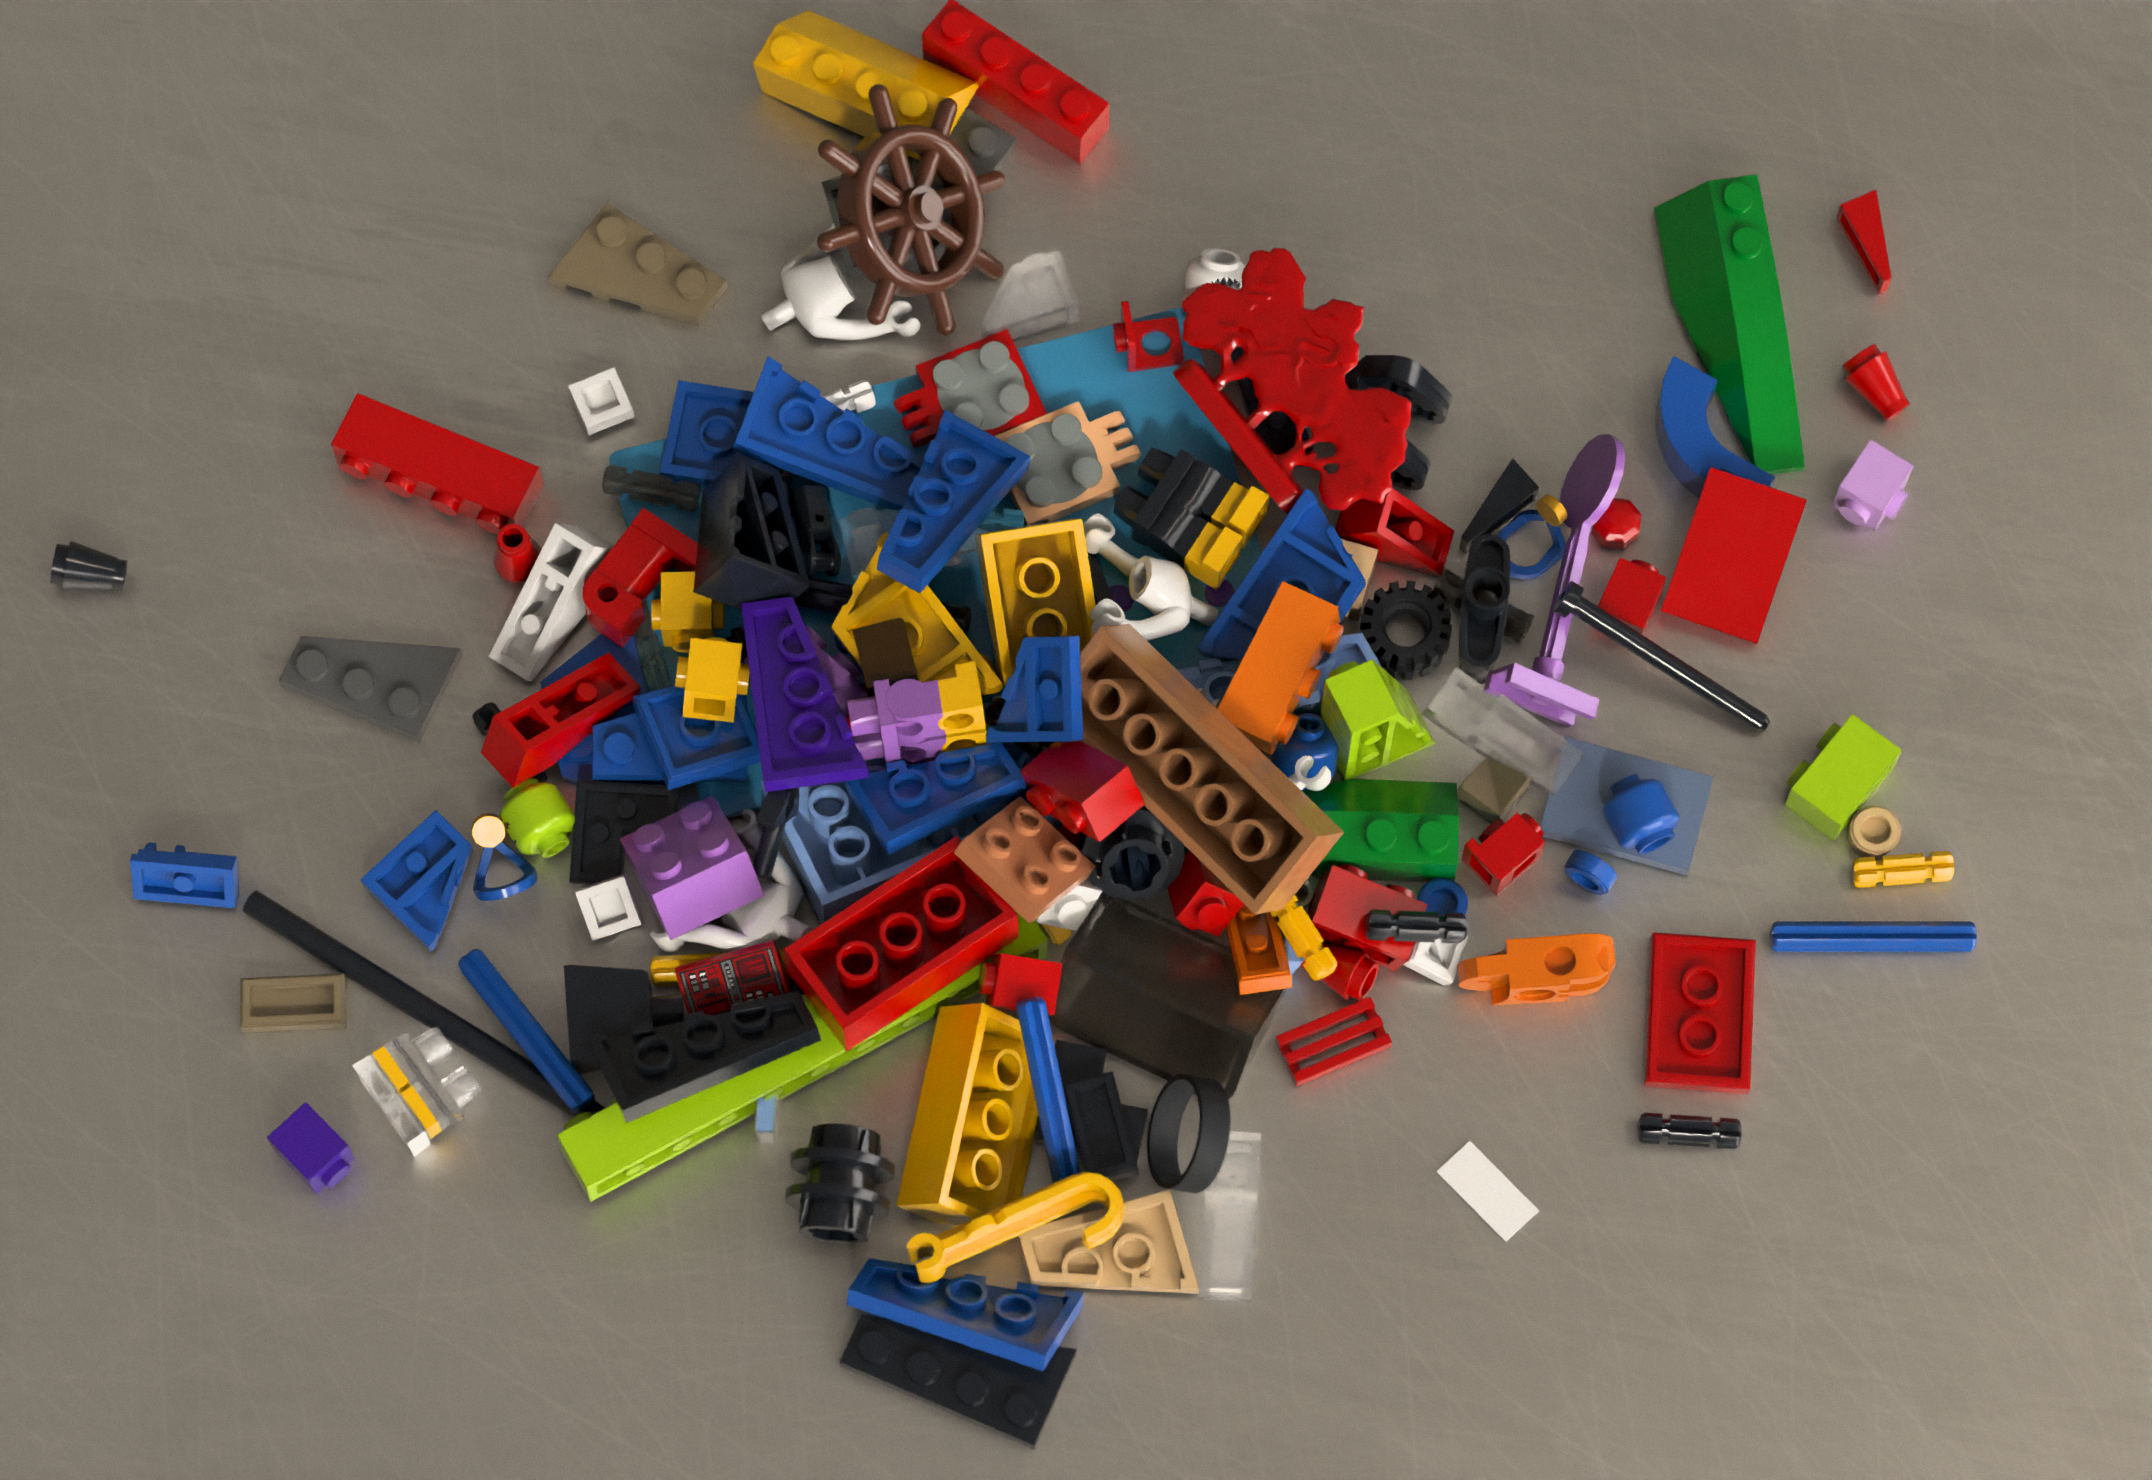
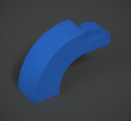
(1685, 433)

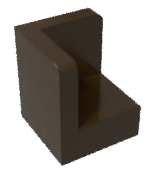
(885, 653)

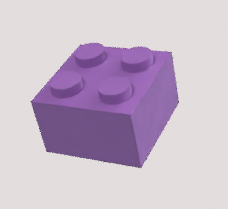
(692, 867)

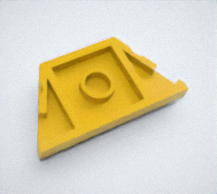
(932, 632)

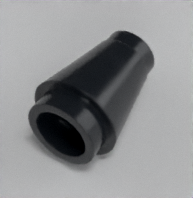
(86, 568)

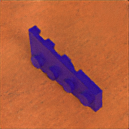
(796, 713)

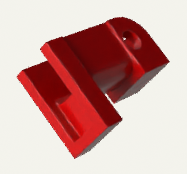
(631, 572)

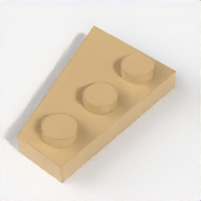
(1141, 1256)

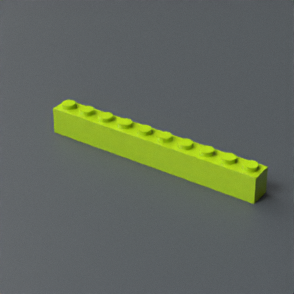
(611, 1152)

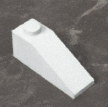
(549, 600)

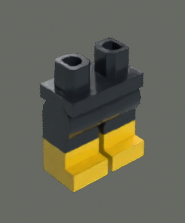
(1192, 514)

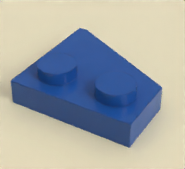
(422, 878)

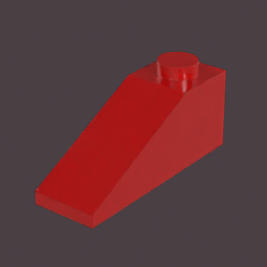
(556, 719)

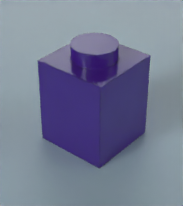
(312, 1149)

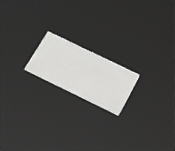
(1488, 1191)

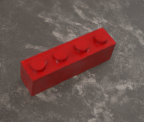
(1017, 81)
(436, 465)

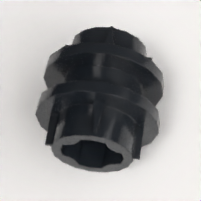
(1135, 858)
(840, 1182)

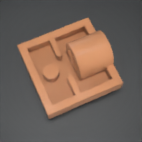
(1024, 859)

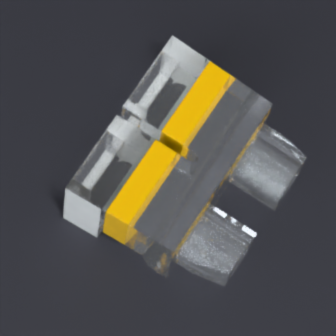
(411, 1092)

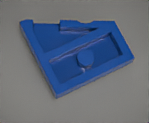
(1042, 693)

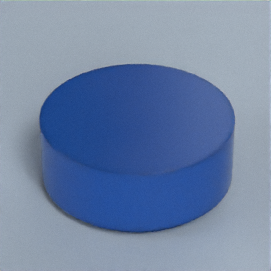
(1590, 872)
(1443, 897)

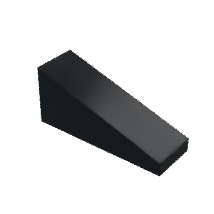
(1507, 498)

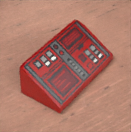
(733, 978)

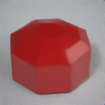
(1618, 525)

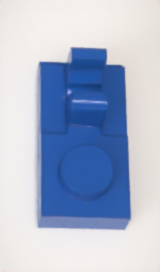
(184, 877)

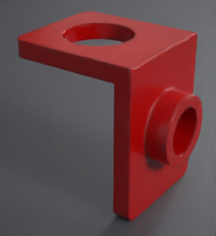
(1129, 336)

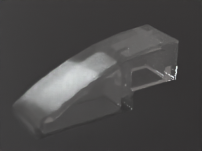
(1502, 731)
(1231, 1222)

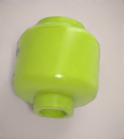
(537, 818)

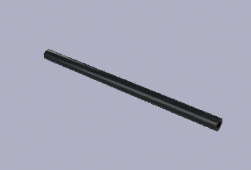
(405, 998)

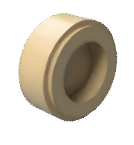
(1874, 832)

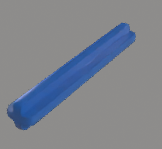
(1873, 936)
(526, 1031)
(1047, 1088)

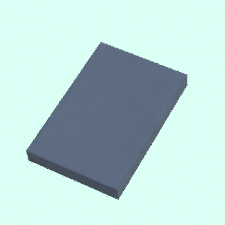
(1577, 807)

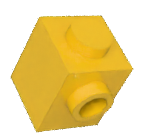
(683, 613)
(712, 679)

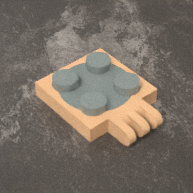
(1068, 461)

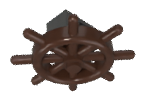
(889, 215)

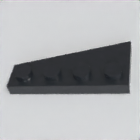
(686, 1057)
(958, 1378)

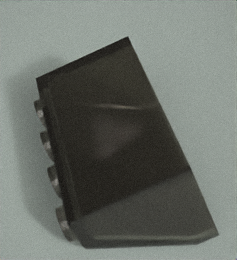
(1159, 996)

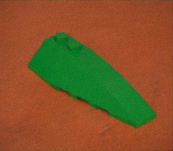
(1731, 303)
(1392, 828)

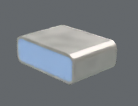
(767, 1119)

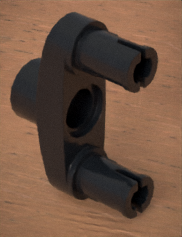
(1480, 623)

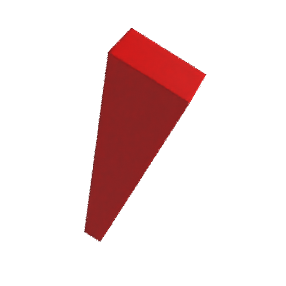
(1864, 229)

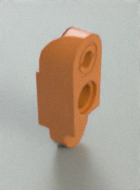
(1541, 969)

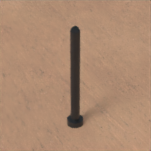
(1572, 602)

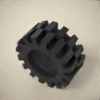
(1412, 602)

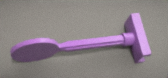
(1586, 497)

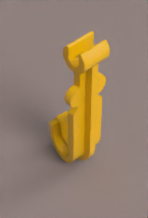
(1017, 1219)

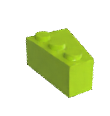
(1371, 719)

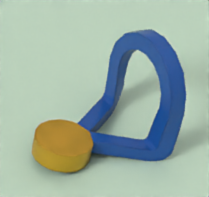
(1554, 513)
(488, 833)

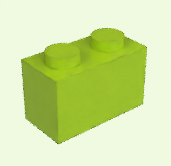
(1842, 776)

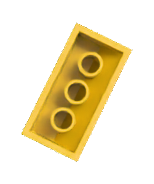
(833, 67)
(971, 1118)

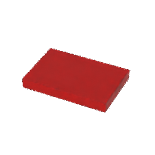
(1733, 555)
(1700, 1013)

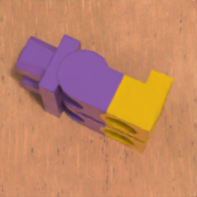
(918, 718)

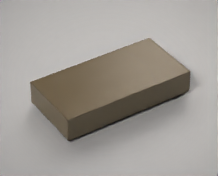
(293, 1003)

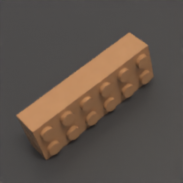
(1200, 772)

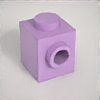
(1873, 487)

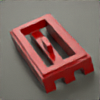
(1372, 1024)

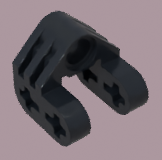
(1428, 399)

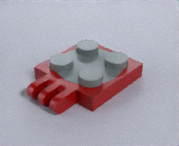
(975, 382)

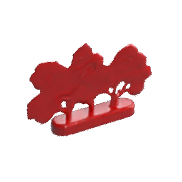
(1298, 369)

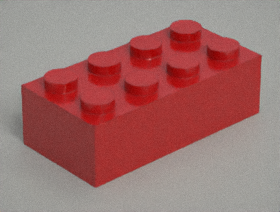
(900, 945)

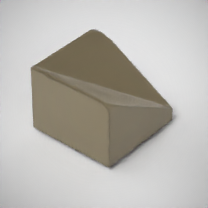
(1493, 789)

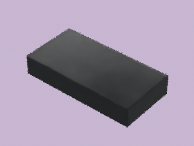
(1100, 1126)

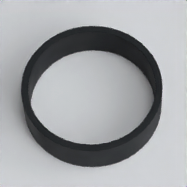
(1212, 1134)

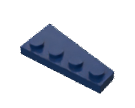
(949, 498)
(994, 1319)

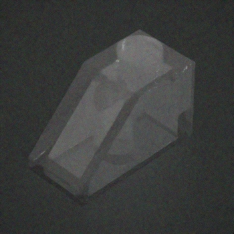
(1032, 298)

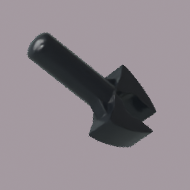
(774, 814)

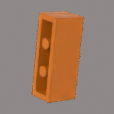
(1281, 666)

